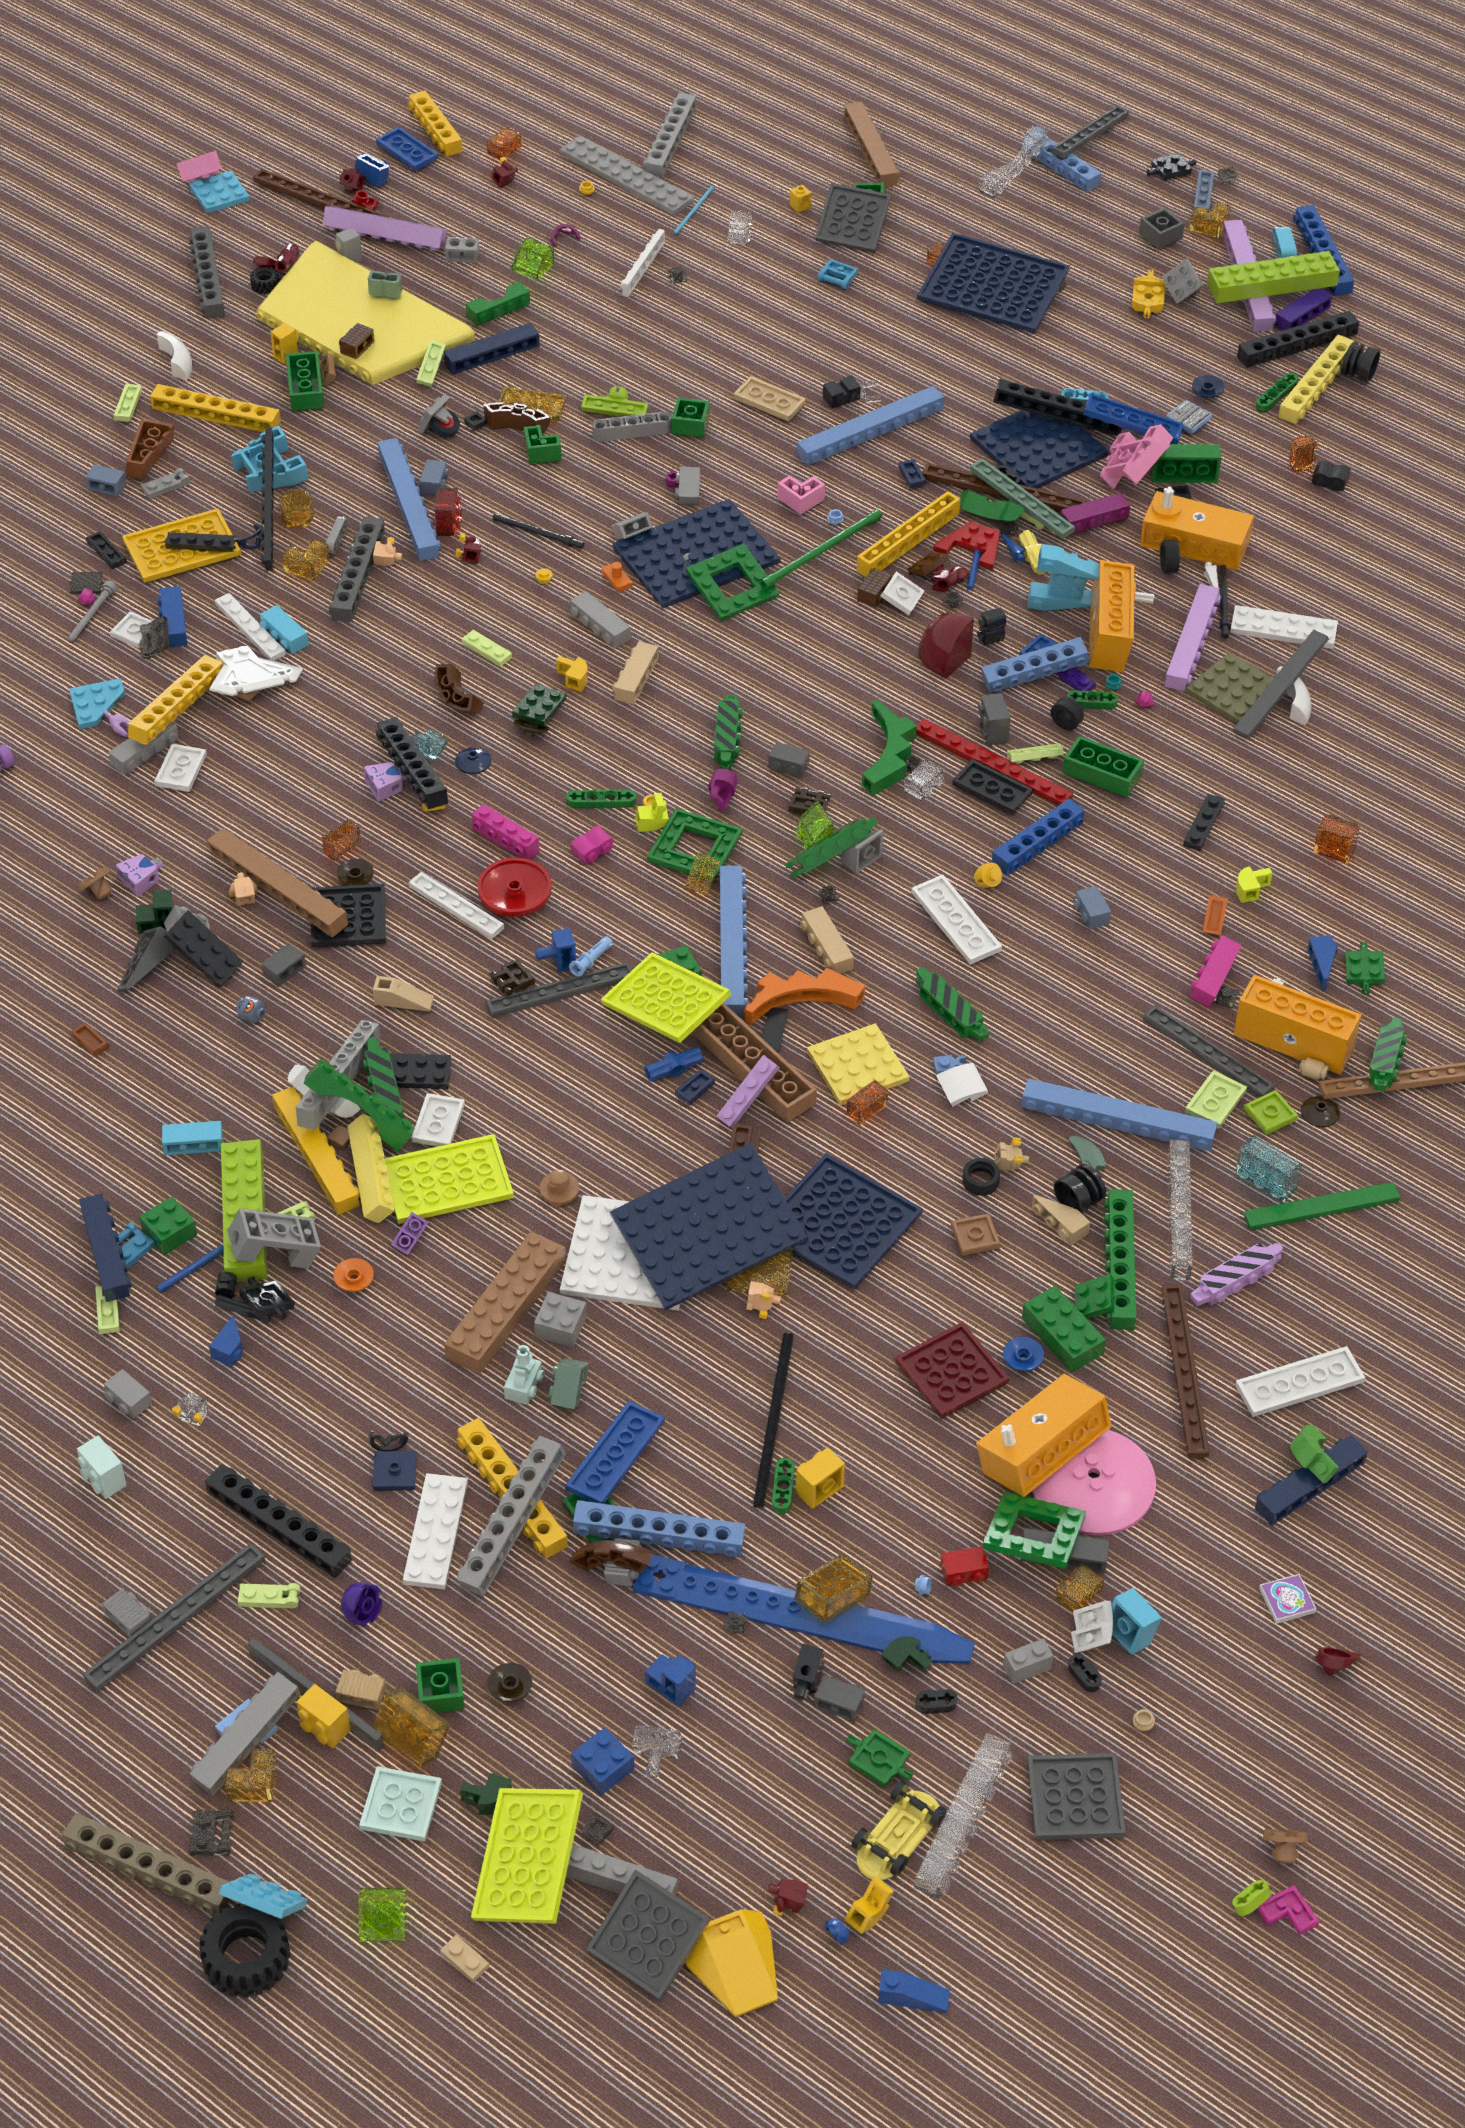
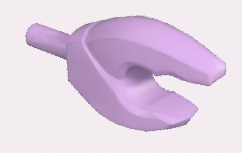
(117, 723)

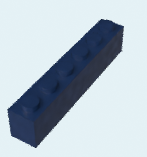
(491, 348)
(104, 1247)
(1304, 1485)

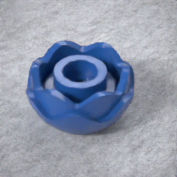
(838, 1930)

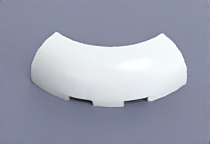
(181, 362)
(1301, 701)
(341, 1108)

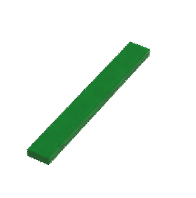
(1321, 1206)

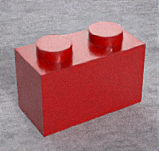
(964, 1566)

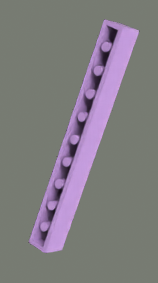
(1241, 252)

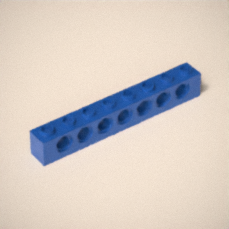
(1319, 240)

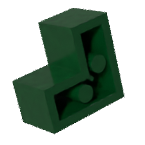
(154, 914)

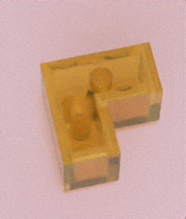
(1210, 221)
(306, 562)
(253, 1783)

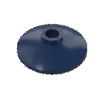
(1208, 386)
(473, 760)

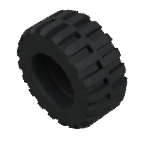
(250, 1976)

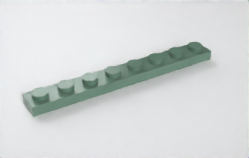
(1023, 498)

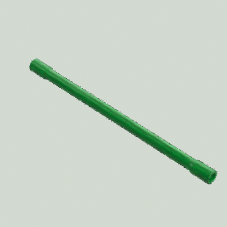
(773, 578)

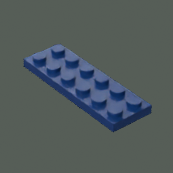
(1129, 417)
(615, 1453)

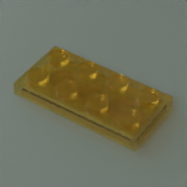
(549, 403)

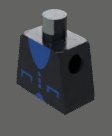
(807, 1671)

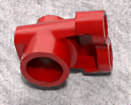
(361, 198)

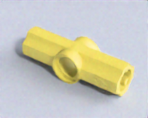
(1031, 548)

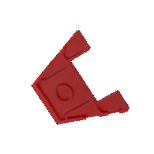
(973, 537)

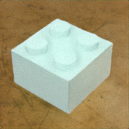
(101, 1467)

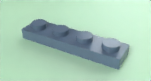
(1204, 189)

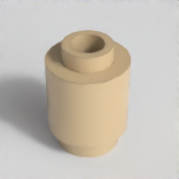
(1314, 1069)

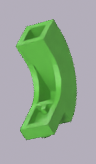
(1308, 1452)

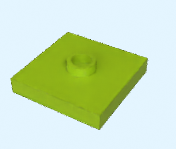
(1271, 1112)

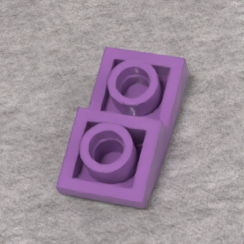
(409, 1233)

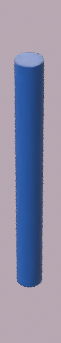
(974, 567)
(190, 1268)

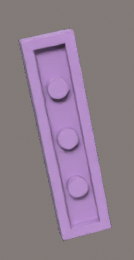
(748, 1091)

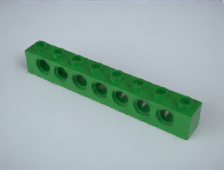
(1121, 1257)

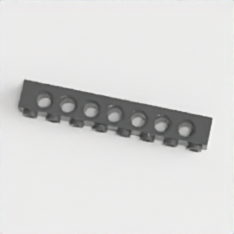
(206, 272)
(357, 569)

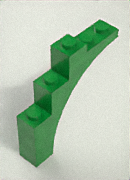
(891, 765)

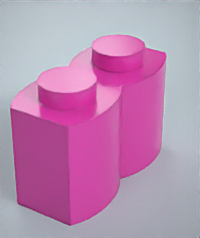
(591, 845)

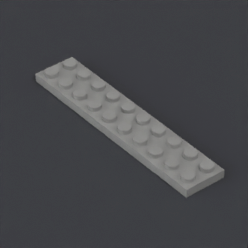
(627, 175)

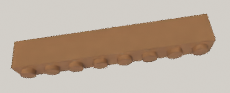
(871, 144)

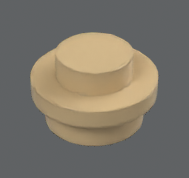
(1143, 1720)

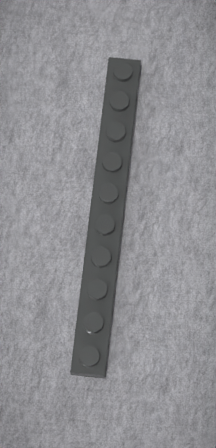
(173, 1617)

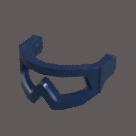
(243, 542)

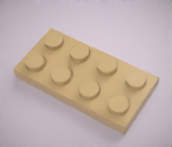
(769, 398)

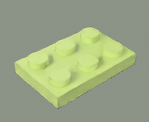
(1216, 1098)

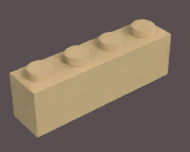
(635, 673)
(827, 940)

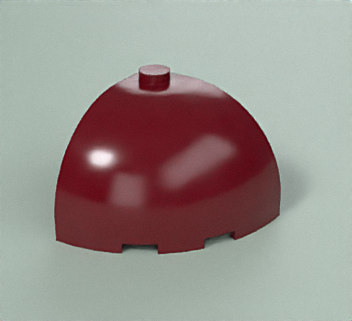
(946, 643)

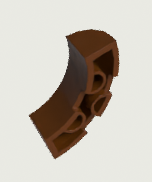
(514, 416)
(450, 689)
(618, 1552)

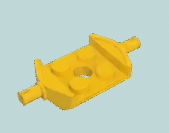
(1148, 287)

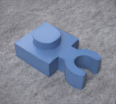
(946, 1062)

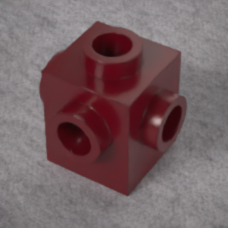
(352, 179)

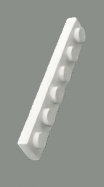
(644, 261)
(250, 627)
(456, 905)

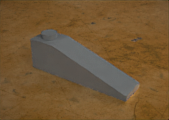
(149, 953)

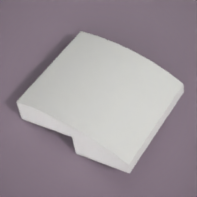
(962, 1083)
(1092, 1626)

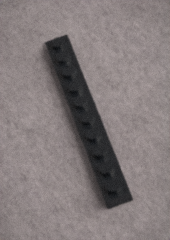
(268, 503)

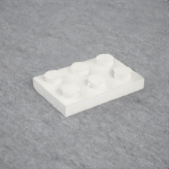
(180, 767)
(438, 1120)

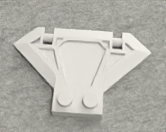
(248, 673)

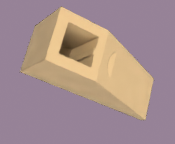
(398, 994)
(1065, 1220)

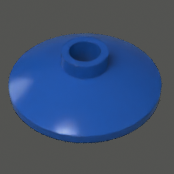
(1026, 1348)

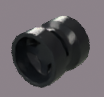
(226, 1284)

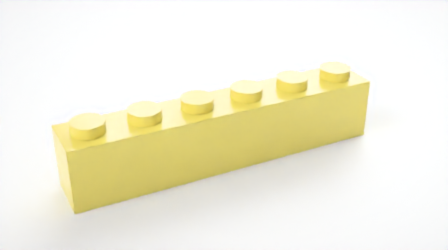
(370, 1169)

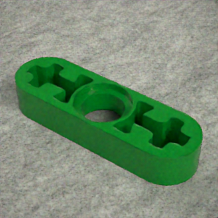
(1104, 696)
(786, 1493)

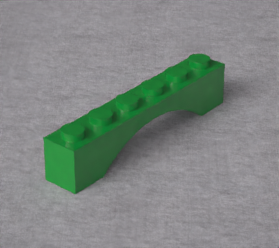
(327, 1081)

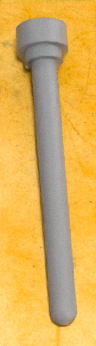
(108, 589)

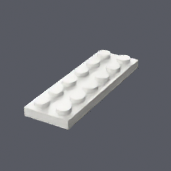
(1280, 625)
(956, 919)
(1300, 1381)
(435, 1531)

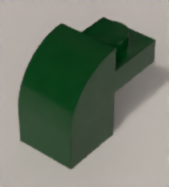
(906, 1649)
(487, 1796)

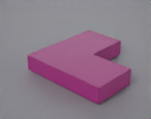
(1289, 1904)

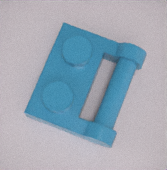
(838, 270)
(136, 1246)

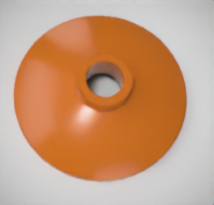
(351, 1269)

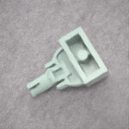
(523, 1377)

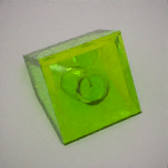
(533, 258)
(814, 825)
(382, 1914)

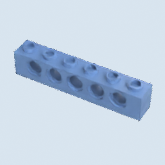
(1071, 168)
(1034, 665)

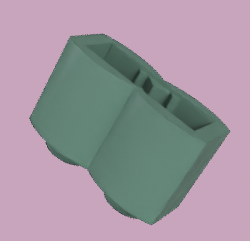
(385, 284)

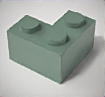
(568, 1381)

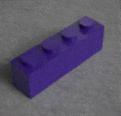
(1303, 309)

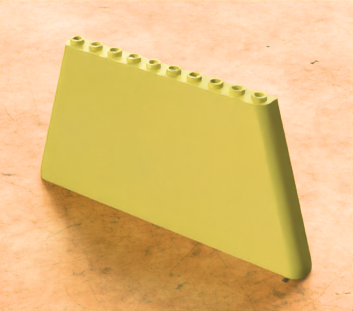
(330, 295)

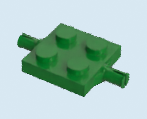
(1364, 967)
(879, 1758)

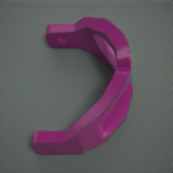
(558, 229)

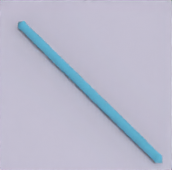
(694, 209)

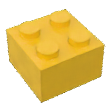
(820, 1477)
(323, 1716)

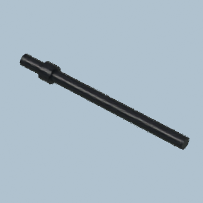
(567, 540)
(1224, 622)

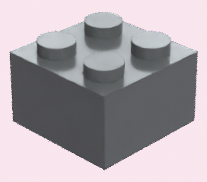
(1161, 228)
(994, 719)

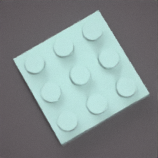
(400, 1803)

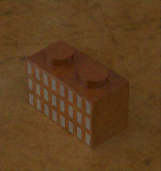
(356, 341)
(872, 588)

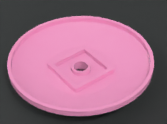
(1113, 1499)

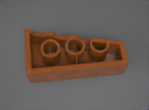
(148, 446)

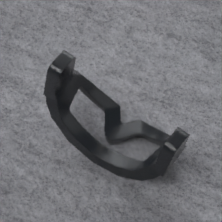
(403, 1440)

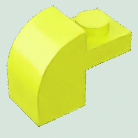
(652, 817)
(1250, 882)

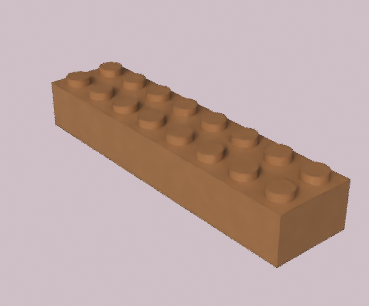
(740, 1051)
(505, 1302)

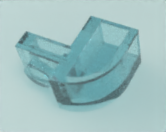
(430, 744)

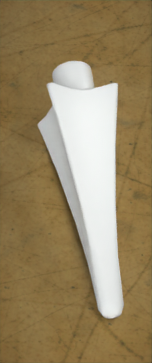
(1211, 574)

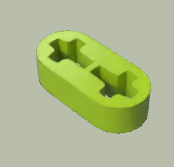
(1251, 1897)

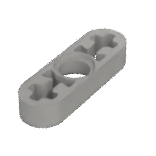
(336, 534)

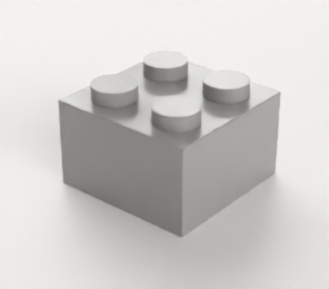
(560, 1319)

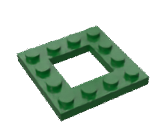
(724, 608)
(663, 849)
(1055, 1554)

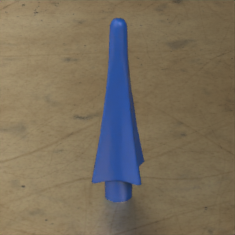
(1015, 550)

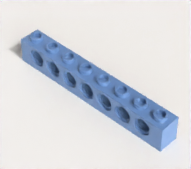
(651, 1521)

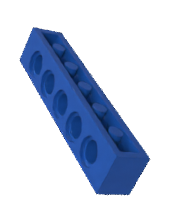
(1038, 836)

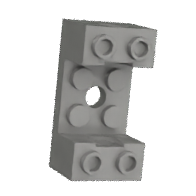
(256, 1229)

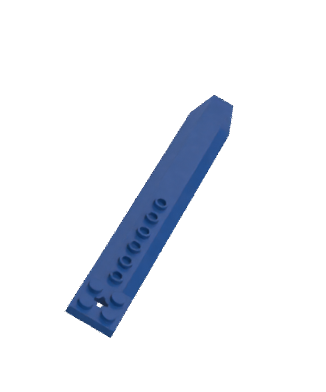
(778, 1608)

